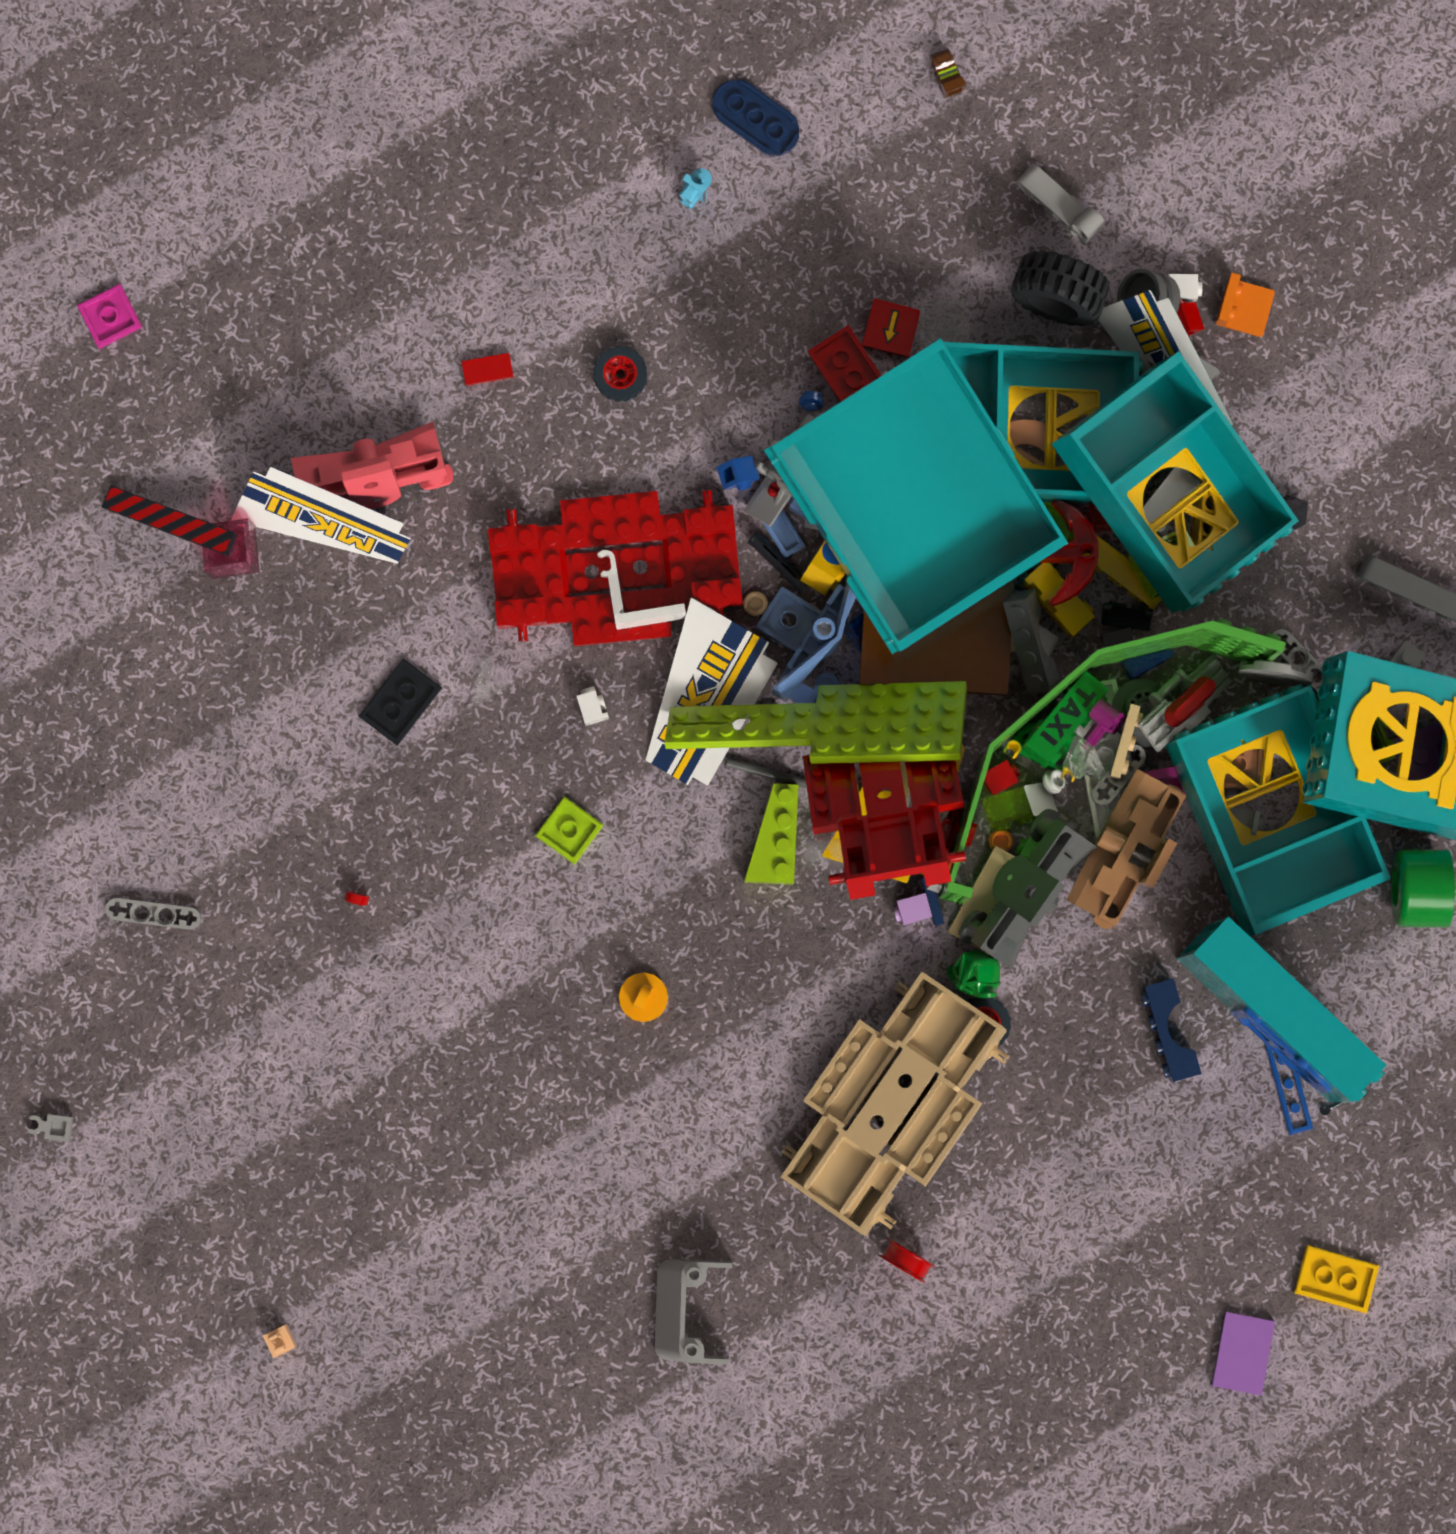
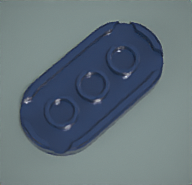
(755, 117)

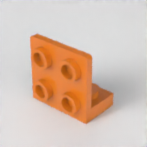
(1245, 306)

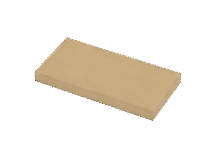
(982, 896)

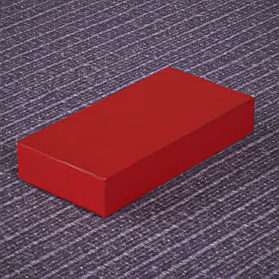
(487, 369)

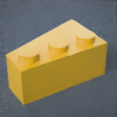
(1070, 615)

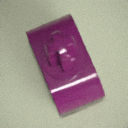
(1105, 719)

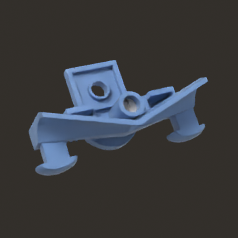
(811, 638)

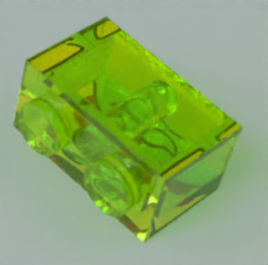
(1007, 809)

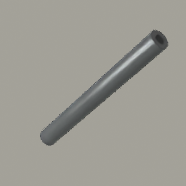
(766, 772)

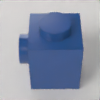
(738, 473)

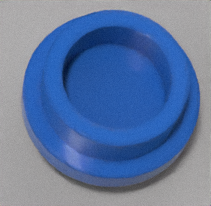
(811, 401)

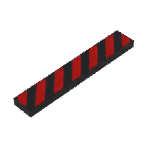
(169, 520)

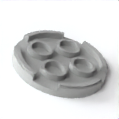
(1275, 673)

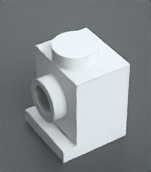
(592, 706)

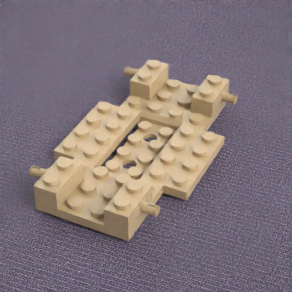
(845, 1167)

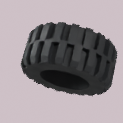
(1060, 288)

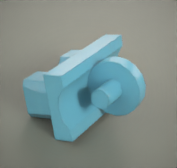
(695, 187)

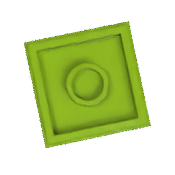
(569, 830)

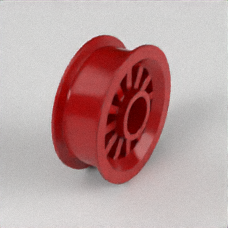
(906, 1260)

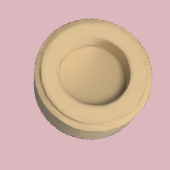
(755, 603)

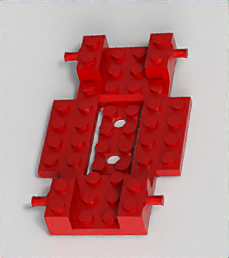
(537, 575)
(891, 837)

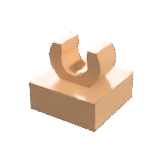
(279, 1340)

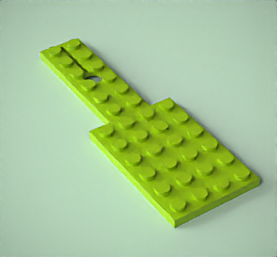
(843, 725)

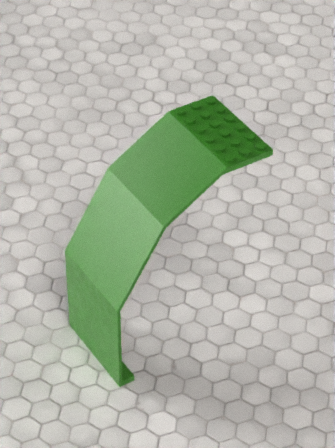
(1211, 637)

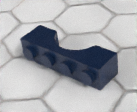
(1179, 1061)

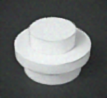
(1053, 782)

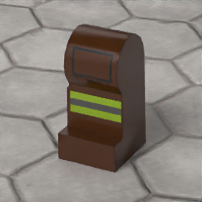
(947, 73)

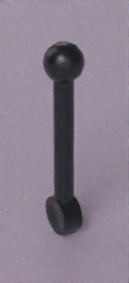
(1325, 1110)

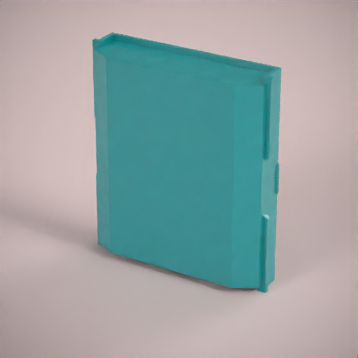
(917, 496)

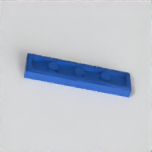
(1288, 1084)

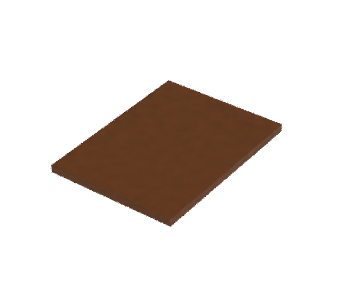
(965, 648)

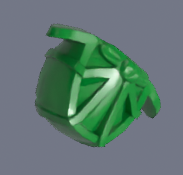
(976, 974)

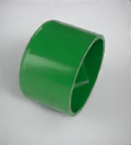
(1422, 888)

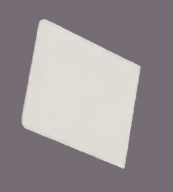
(1039, 798)

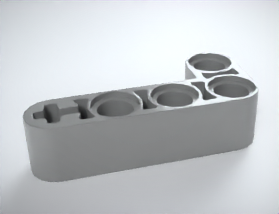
(1060, 204)

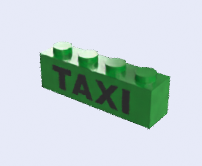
(1065, 720)

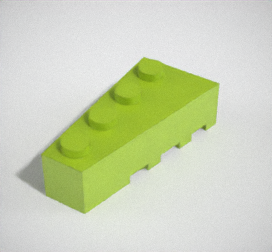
(776, 843)

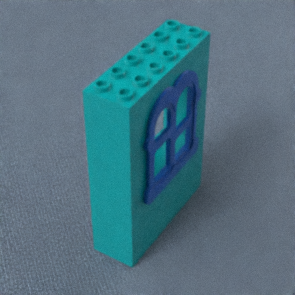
(1281, 1012)

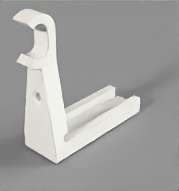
(641, 617)

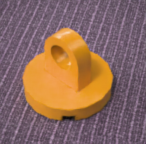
(643, 997)

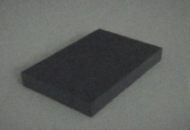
(400, 702)

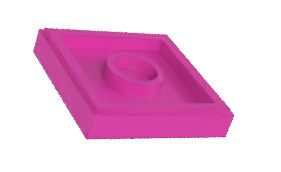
(109, 316)

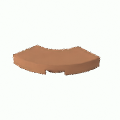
(1028, 433)

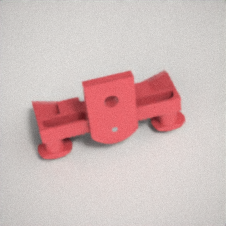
(376, 472)

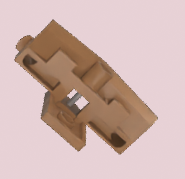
(1107, 876)

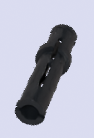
(772, 556)

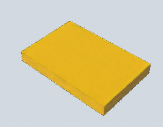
(1336, 1279)

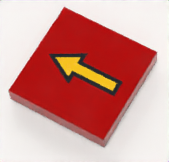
(891, 328)

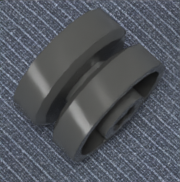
(1143, 280)

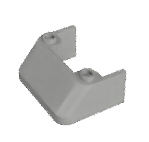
(670, 1338)

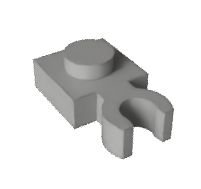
(55, 1128)

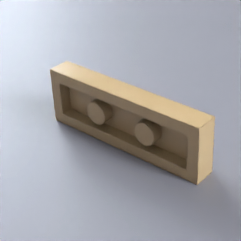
(1126, 742)

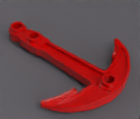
(1072, 553)

